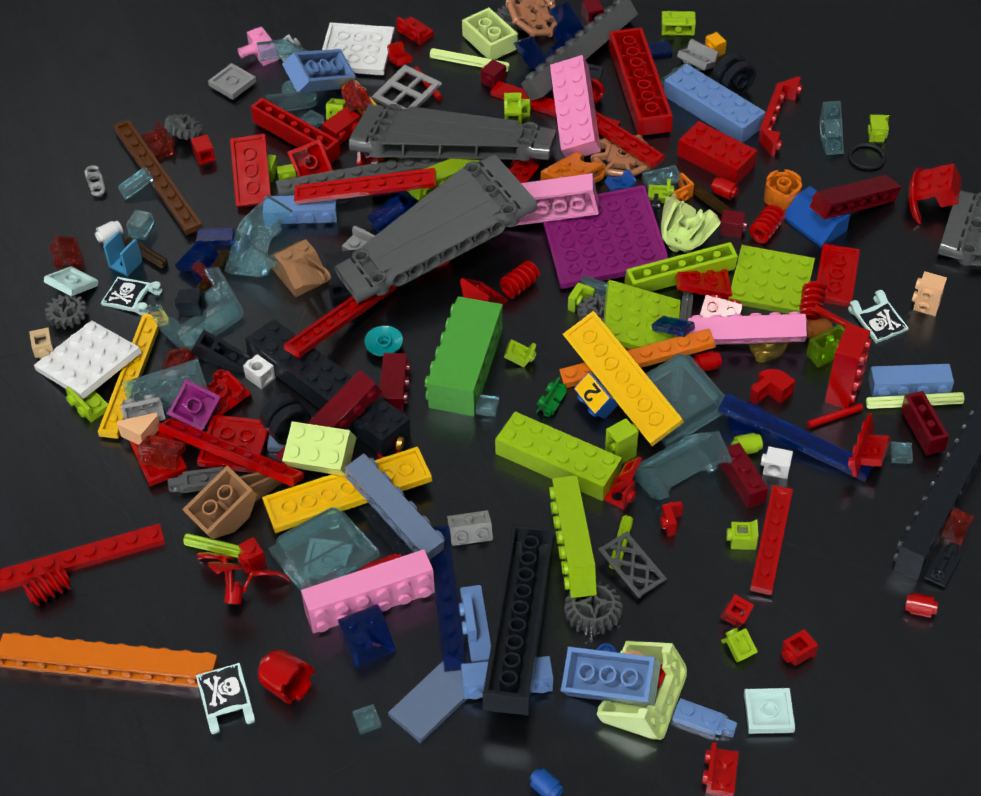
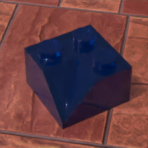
(366, 635)

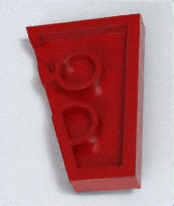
(705, 283)

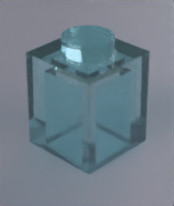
(140, 225)

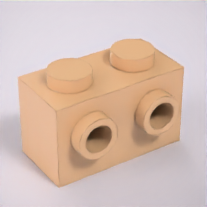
(929, 293)

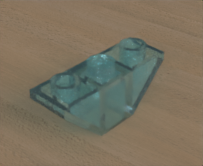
(831, 128)

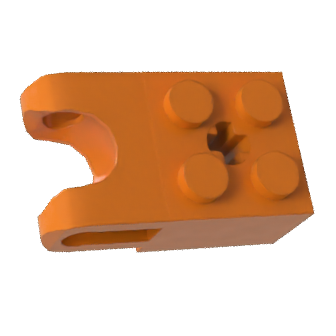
(573, 166)

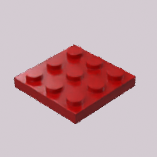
(239, 431)

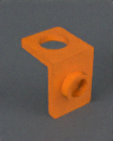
(684, 192)

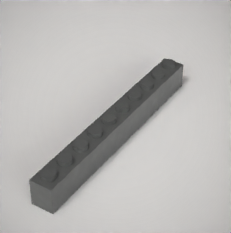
(585, 44)
(287, 186)

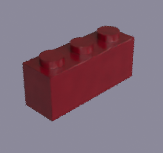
(395, 379)
(924, 423)
(745, 477)

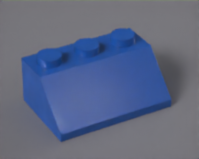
(810, 223)

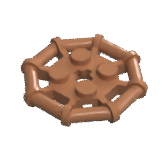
(536, 23)
(616, 160)

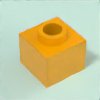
(716, 42)

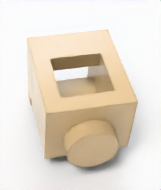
(41, 347)

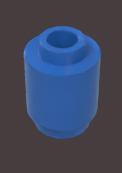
(546, 783)

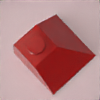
(310, 159)
(479, 291)

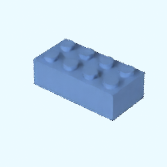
(318, 70)
(611, 676)

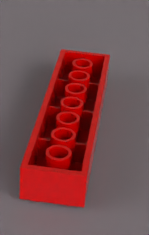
(640, 81)

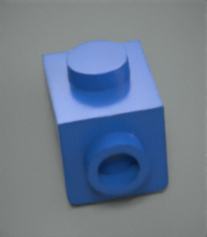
(627, 180)

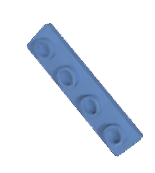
(475, 623)

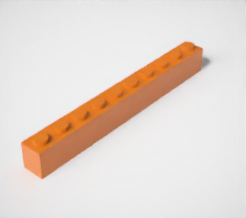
(105, 659)

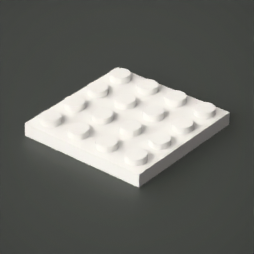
(362, 45)
(87, 359)

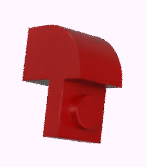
(772, 382)

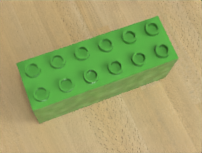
(464, 356)

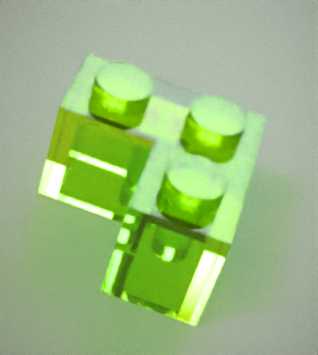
(823, 347)

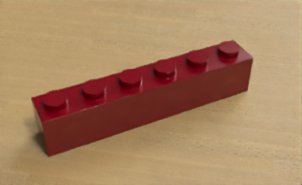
(855, 196)
(344, 406)

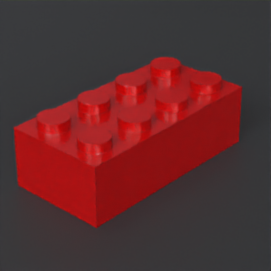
(717, 152)
(848, 366)

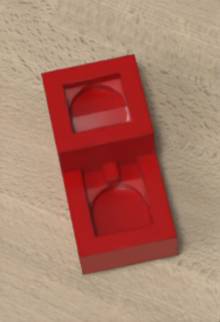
(626, 474)

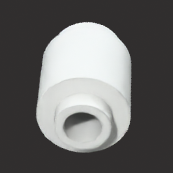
(107, 230)

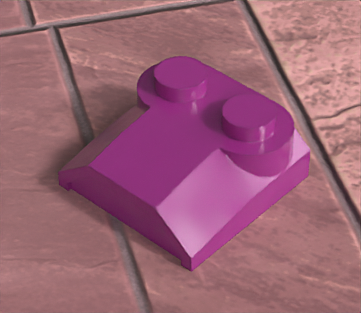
(194, 405)

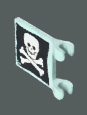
(128, 294)
(879, 319)
(224, 693)

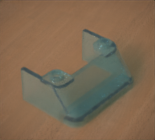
(289, 98)
(253, 237)
(221, 314)
(681, 461)

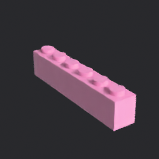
(753, 328)

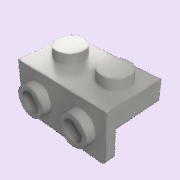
(699, 55)
(150, 404)

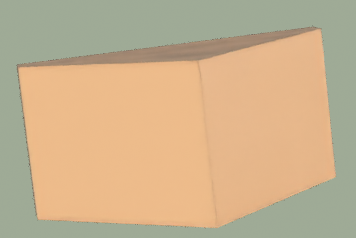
(139, 427)

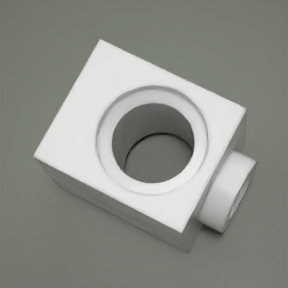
(259, 371)
(776, 462)

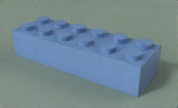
(713, 103)

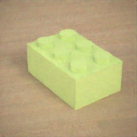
(489, 34)
(319, 448)

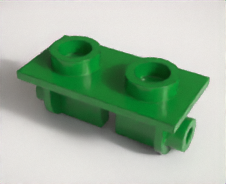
(554, 391)

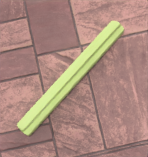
(462, 58)
(897, 401)

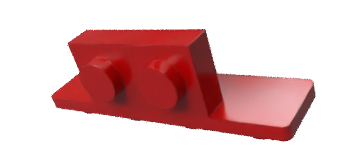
(869, 449)

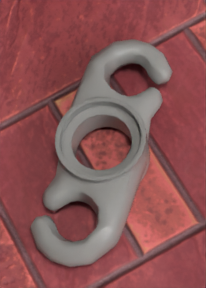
(95, 185)

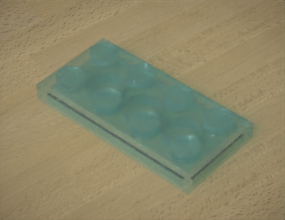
(165, 382)

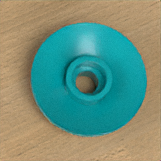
(383, 340)

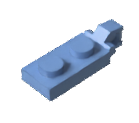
(703, 719)

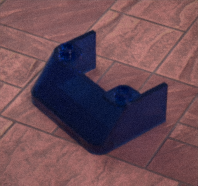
(566, 29)

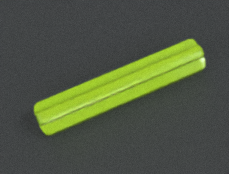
(625, 526)
(211, 545)

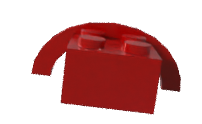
(938, 182)

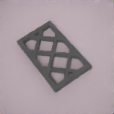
(628, 579)

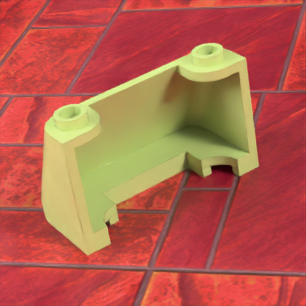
(649, 720)

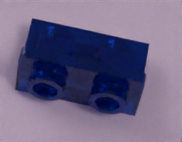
(200, 251)

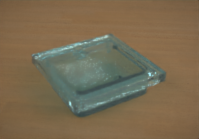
(689, 393)
(323, 549)

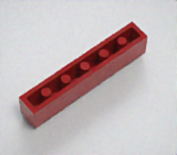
(292, 128)

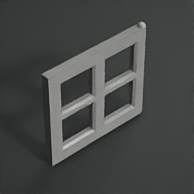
(392, 82)

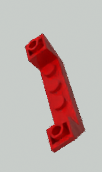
(784, 90)

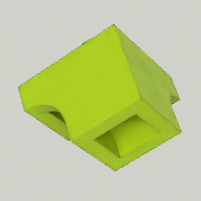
(515, 107)

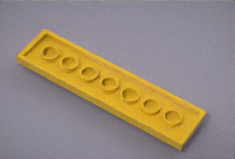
(623, 378)
(302, 502)

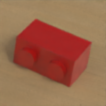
(341, 124)

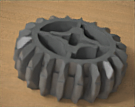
(606, 614)

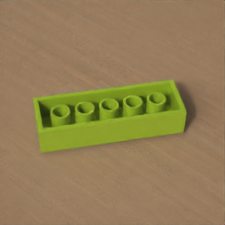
(558, 454)
(573, 537)

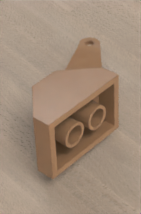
(300, 268)
(228, 501)

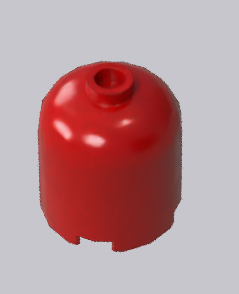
(285, 675)

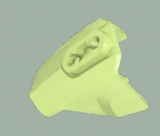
(685, 225)

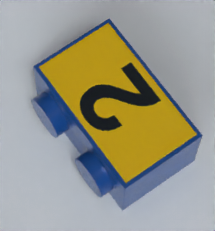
(595, 396)

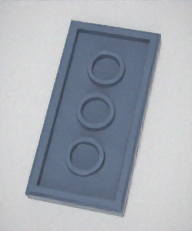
(429, 703)

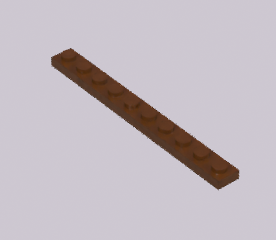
(162, 183)

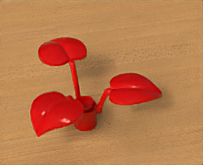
(233, 589)

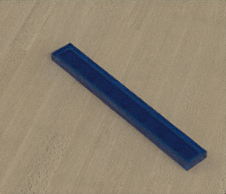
(790, 435)
(448, 606)

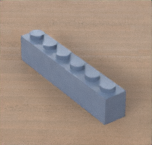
(394, 507)

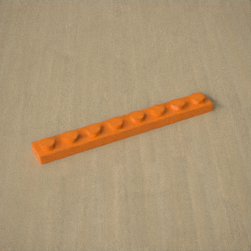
(650, 354)

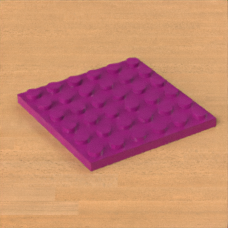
(606, 243)

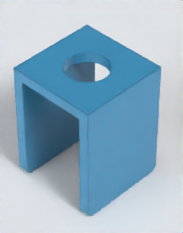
(117, 253)

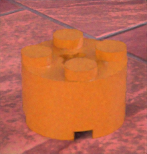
(782, 188)

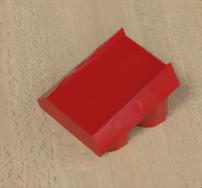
(229, 389)

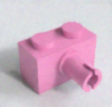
(254, 36)

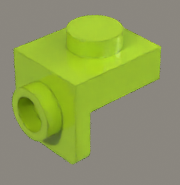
(662, 191)
(519, 353)

